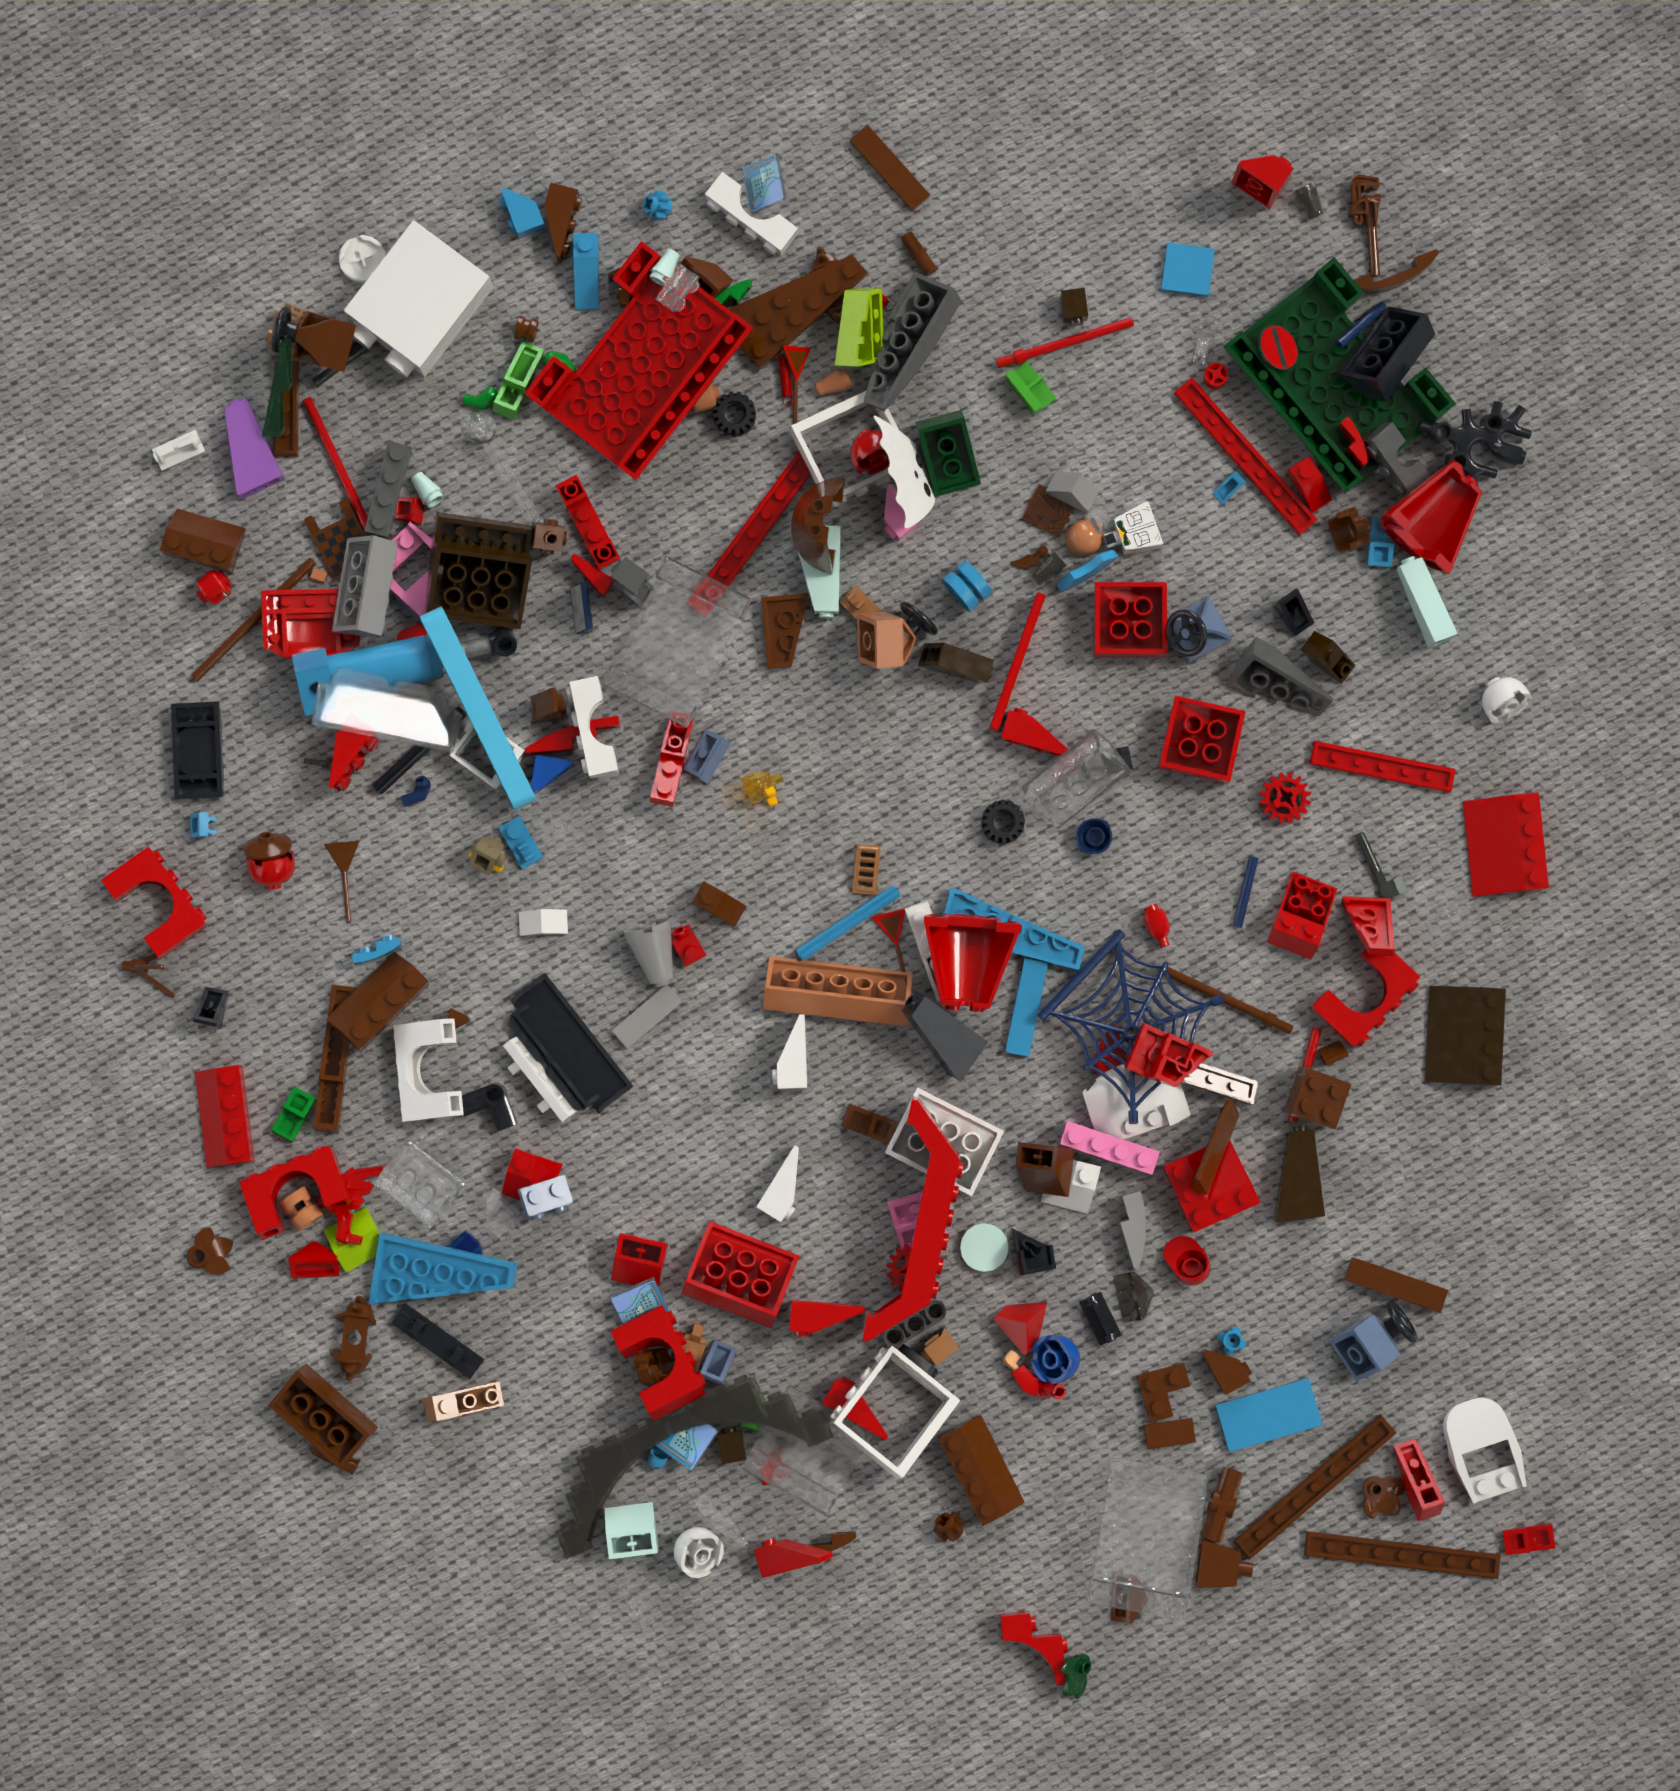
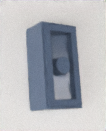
(706, 756)

